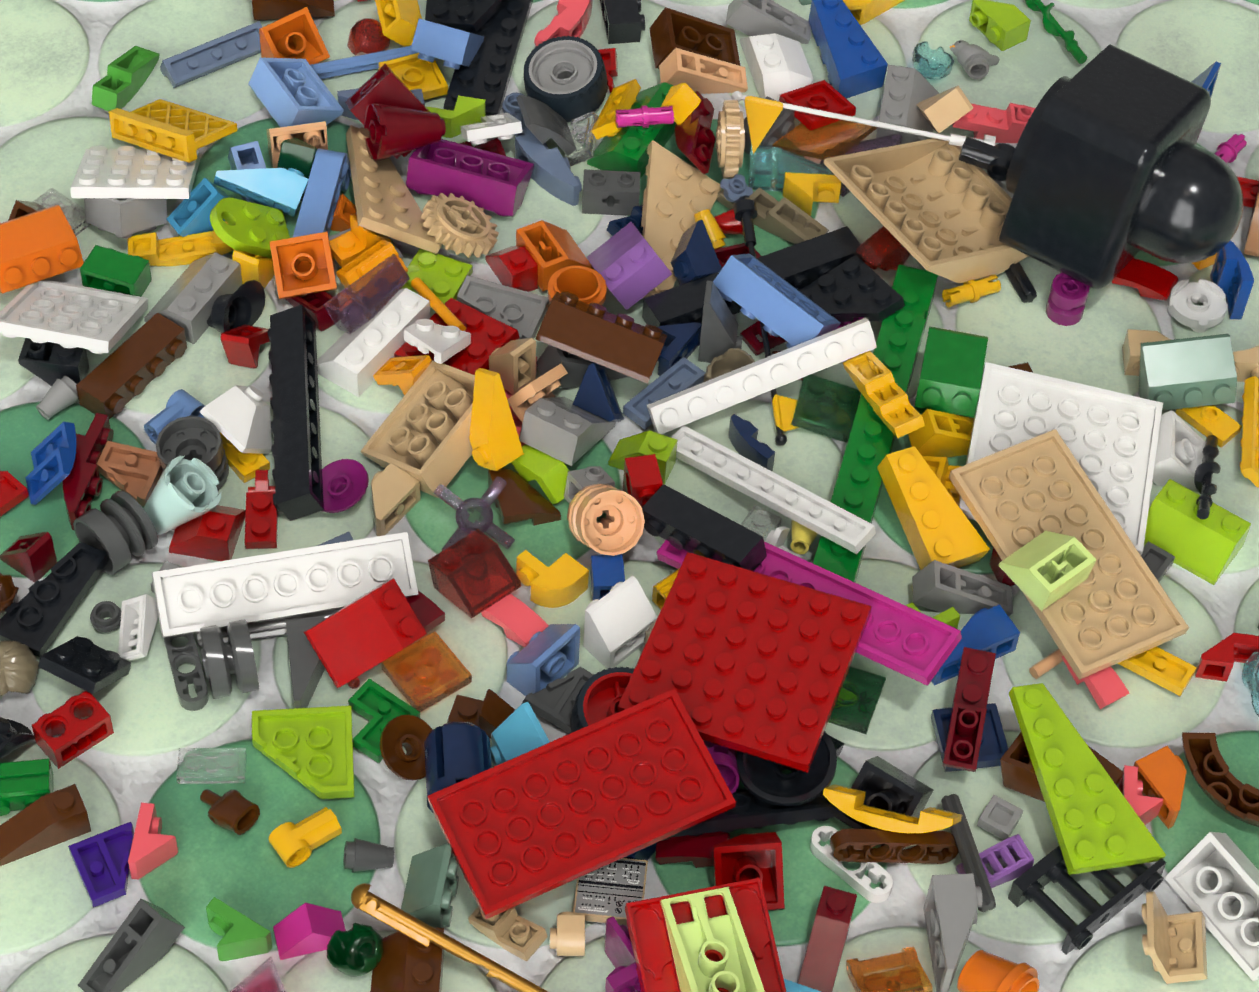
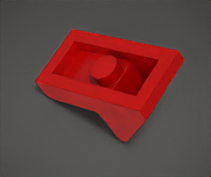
(243, 344)

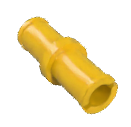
(971, 291)

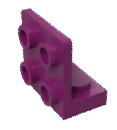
(621, 954)

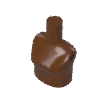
(231, 810)

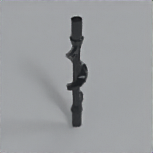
(1203, 477)

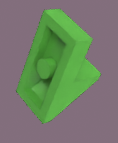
(241, 934)

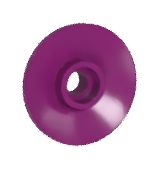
(343, 484)

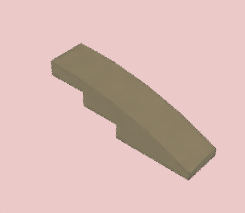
(781, 217)

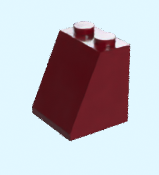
(386, 89)

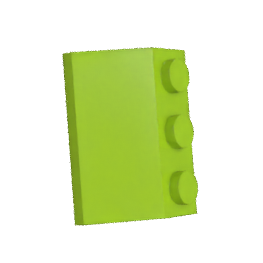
(1198, 544)

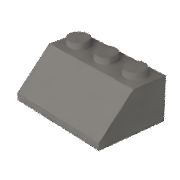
(901, 94)
(195, 291)

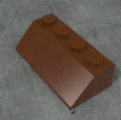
(601, 336)
(408, 966)

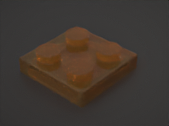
(426, 672)

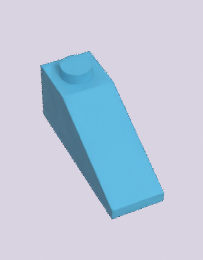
(268, 186)

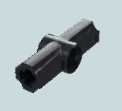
(989, 157)

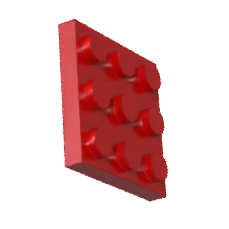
(485, 332)

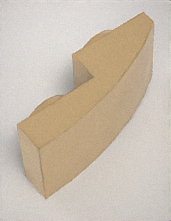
(510, 932)

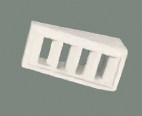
(139, 619)

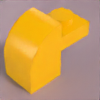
(554, 584)

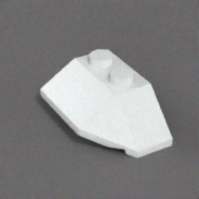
(776, 64)

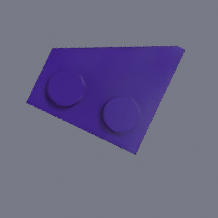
(104, 863)

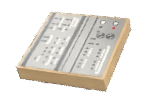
(609, 889)

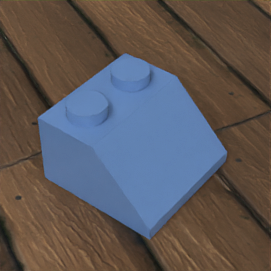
(445, 43)
(545, 658)

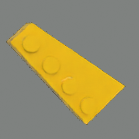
(928, 512)

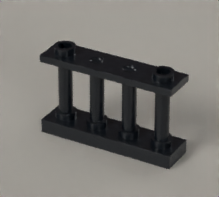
(1053, 868)

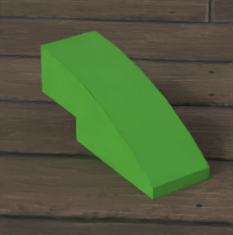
(124, 78)

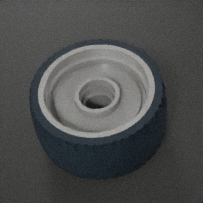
(566, 76)

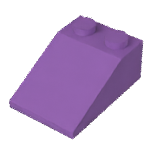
(629, 265)

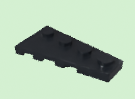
(51, 602)

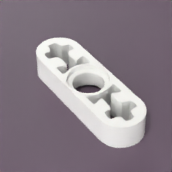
(852, 878)

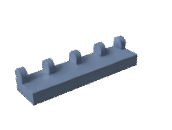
(212, 55)

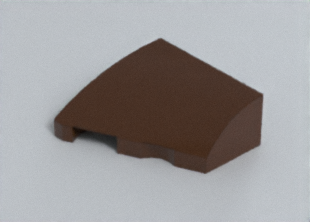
(521, 501)

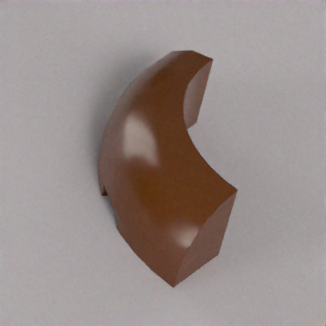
(1217, 781)

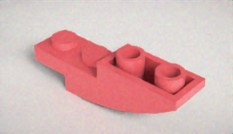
(570, 21)
(1004, 124)

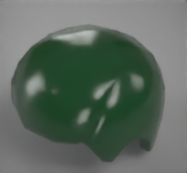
(355, 950)

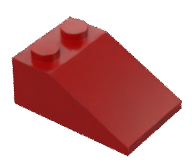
(365, 633)

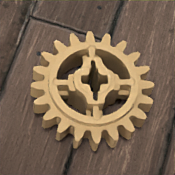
(730, 138)
(459, 225)

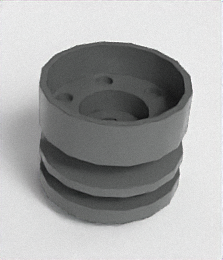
(193, 439)
(117, 529)

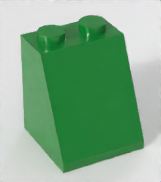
(951, 372)

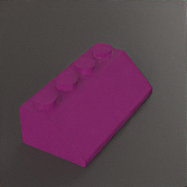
(476, 174)

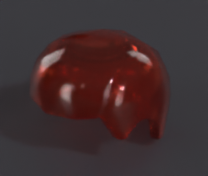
(367, 37)

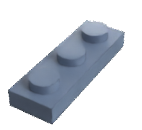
(674, 380)

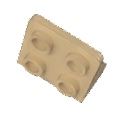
(1174, 942)

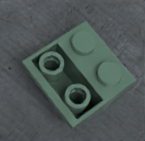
(431, 886)

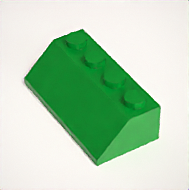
(629, 147)

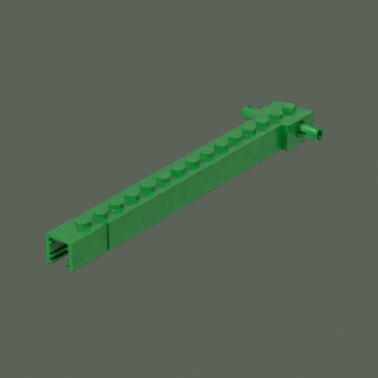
(870, 439)

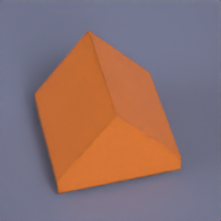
(342, 214)

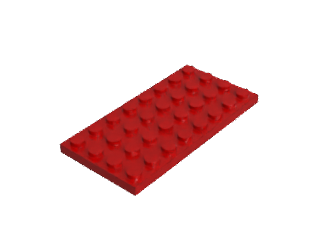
(580, 802)

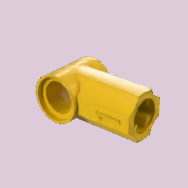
(296, 841)

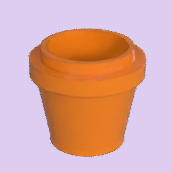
(580, 281)
(995, 974)

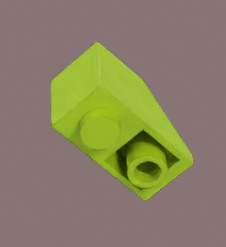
(1000, 23)

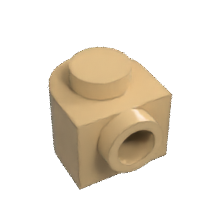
(569, 935)

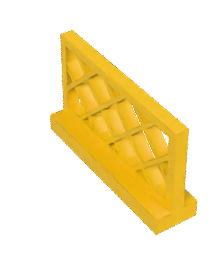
(169, 128)

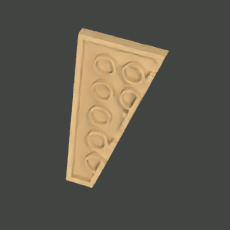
(383, 198)
(669, 204)

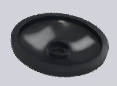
(770, 785)

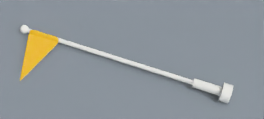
(763, 112)

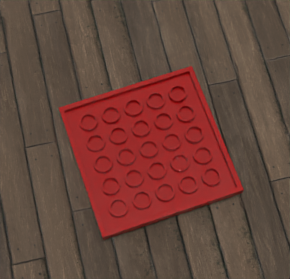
(750, 658)

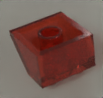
(473, 573)

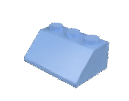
(293, 92)

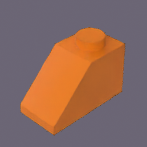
(1163, 778)

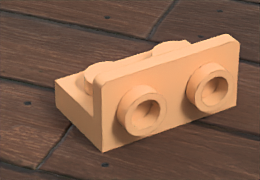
(538, 388)

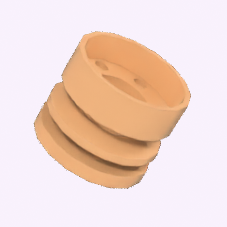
(617, 531)

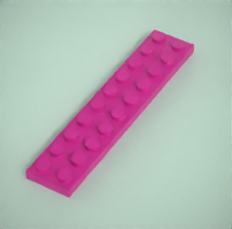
(894, 632)

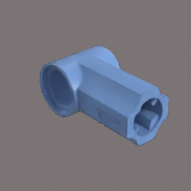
(179, 405)

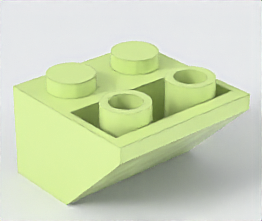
(1049, 567)

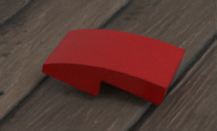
(1148, 278)

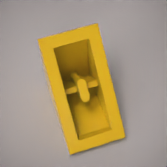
(254, 267)

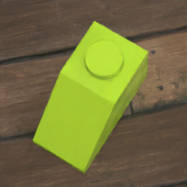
(647, 444)

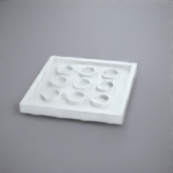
(133, 174)
(71, 315)

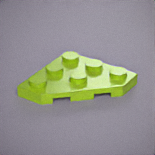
(310, 746)

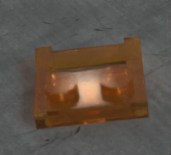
(906, 979)

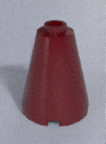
(400, 130)

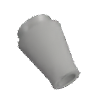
(60, 396)

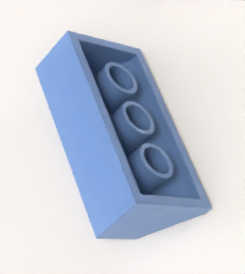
(772, 301)

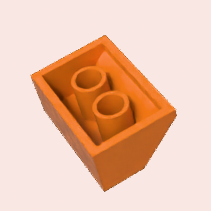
(36, 248)

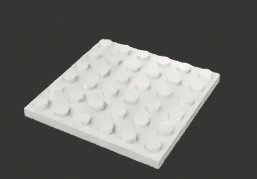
(1104, 429)

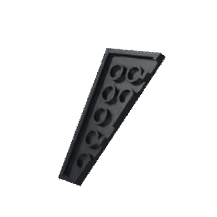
(757, 814)

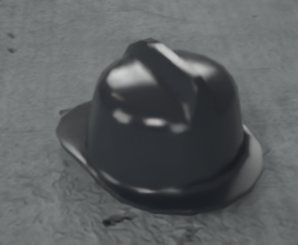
(238, 308)

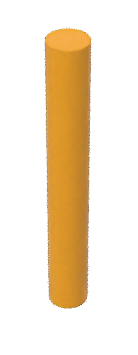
(436, 304)

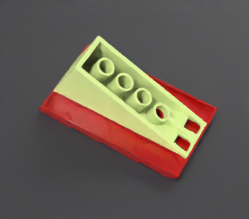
(706, 941)

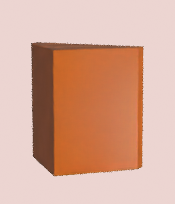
(293, 38)
(303, 265)

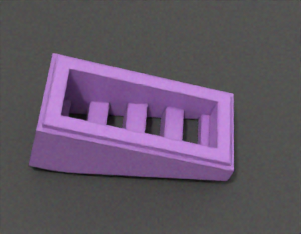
(1016, 864)

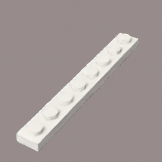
(761, 376)
(773, 490)

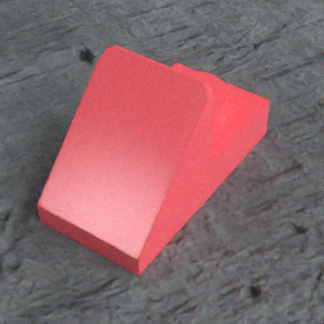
(1145, 807)
(148, 845)

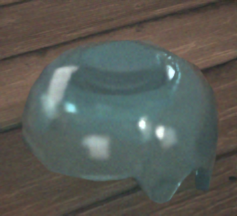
(932, 63)

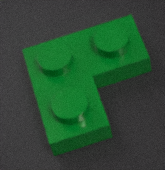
(379, 708)

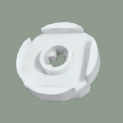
(1194, 316)

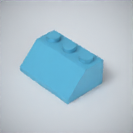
(517, 735)

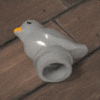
(973, 59)

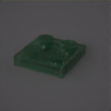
(826, 407)

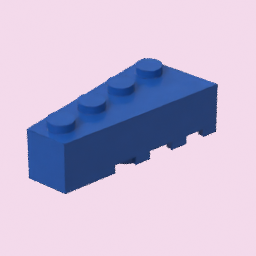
(846, 49)

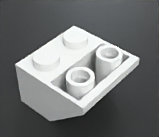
(617, 623)

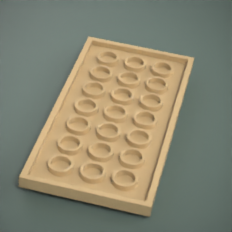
(1045, 489)

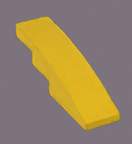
(883, 394)

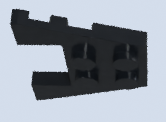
(461, 14)

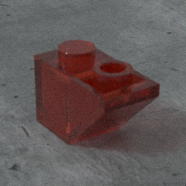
(883, 251)

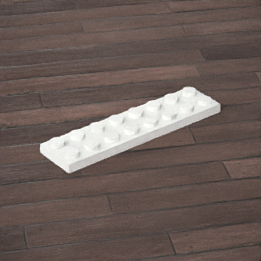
(280, 583)

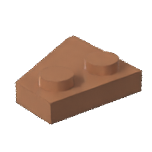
(130, 469)

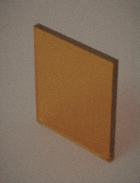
(825, 141)

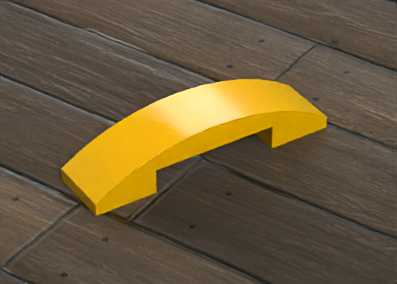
(176, 250)
(852, 803)

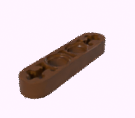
(857, 845)

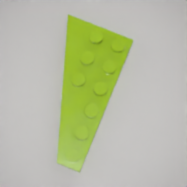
(1084, 804)

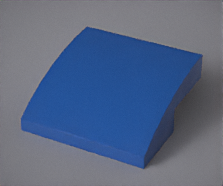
(1234, 277)
(52, 461)

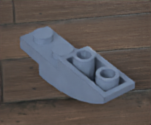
(550, 167)

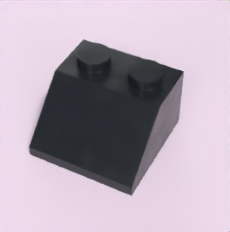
(888, 790)

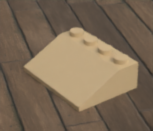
(428, 428)

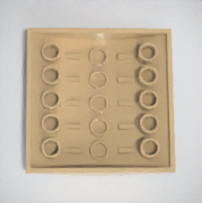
(933, 205)

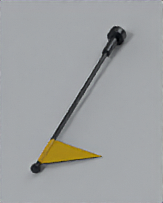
(783, 407)

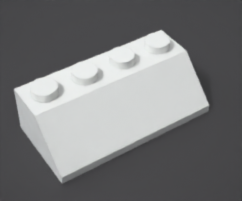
(362, 353)
(1226, 889)

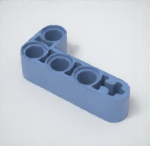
(326, 180)

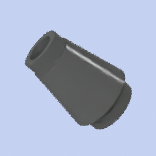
(365, 855)

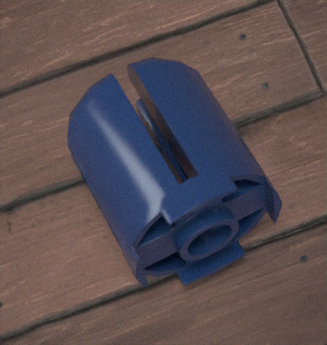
(454, 755)

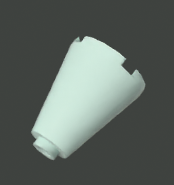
(182, 494)

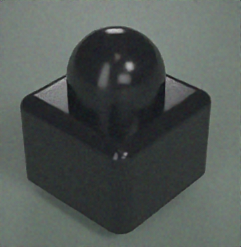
(1119, 172)

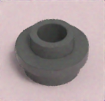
(103, 610)

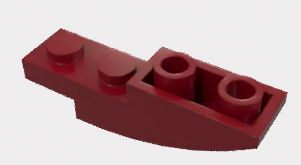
(695, 136)
(84, 479)
(969, 709)

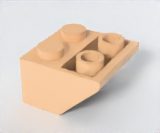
(311, 133)

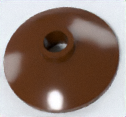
(410, 733)

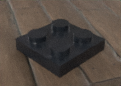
(85, 664)

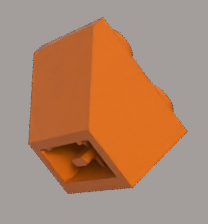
(550, 248)

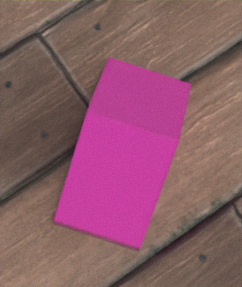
(306, 930)

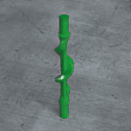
(1054, 28)

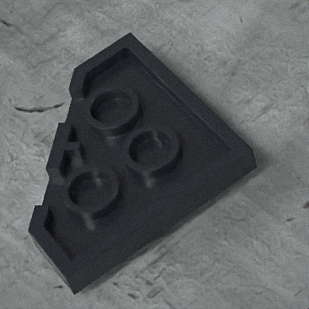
(854, 292)

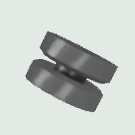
(223, 659)

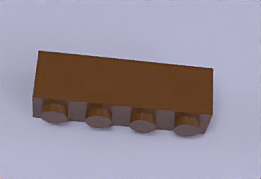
(132, 366)

